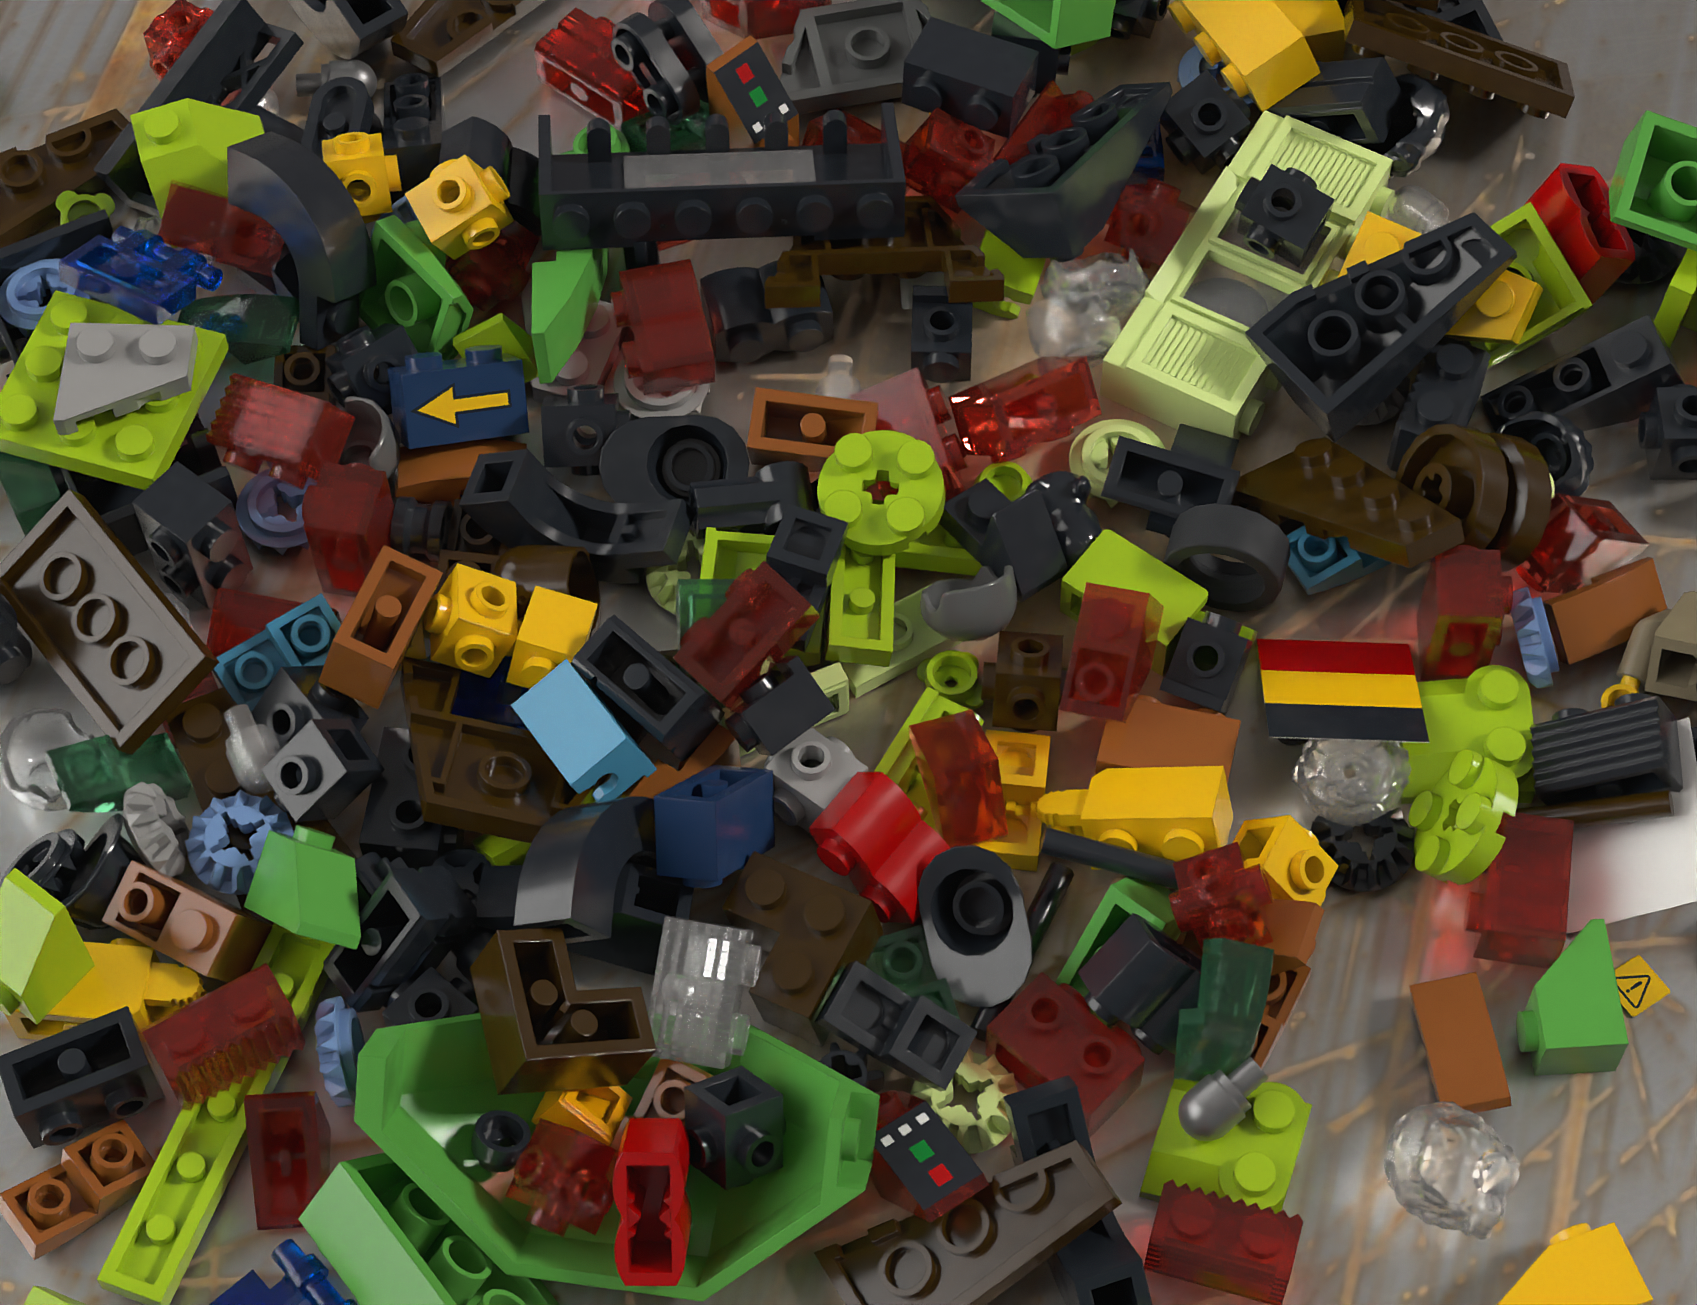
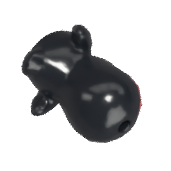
(1072, 519)

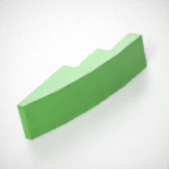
(564, 304)

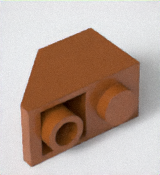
(186, 923)

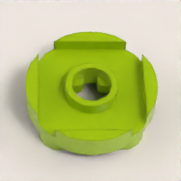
(877, 457)
(1461, 818)

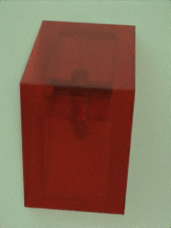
(960, 779)
(287, 1154)

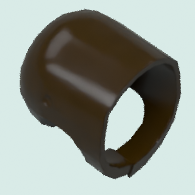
(551, 567)

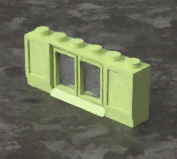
(1187, 340)

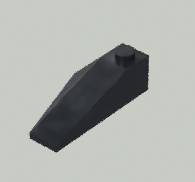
(1070, 179)
(1364, 332)

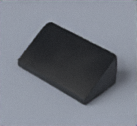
(1166, 479)

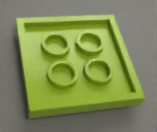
(119, 449)

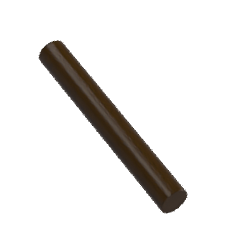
(1609, 809)

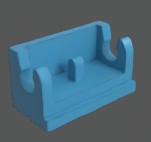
(582, 733)

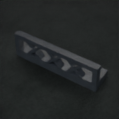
(207, 71)

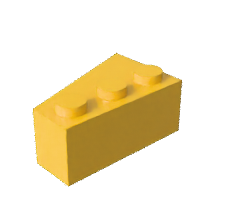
(1494, 318)

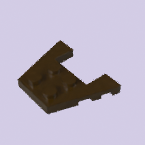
(929, 245)
(478, 770)

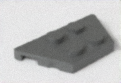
(850, 52)

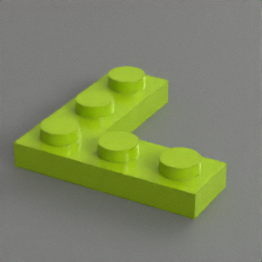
(863, 594)

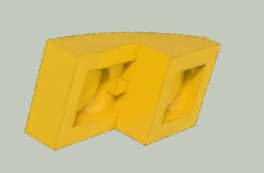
(1023, 779)

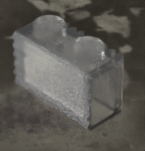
(701, 991)

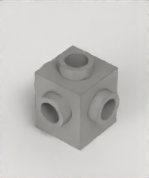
(810, 776)

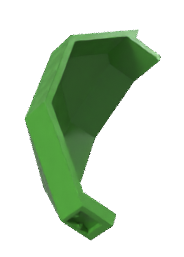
(434, 1079)

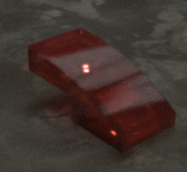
(211, 226)

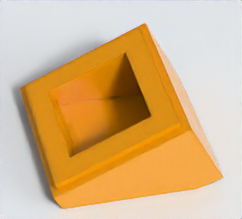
(588, 1110)

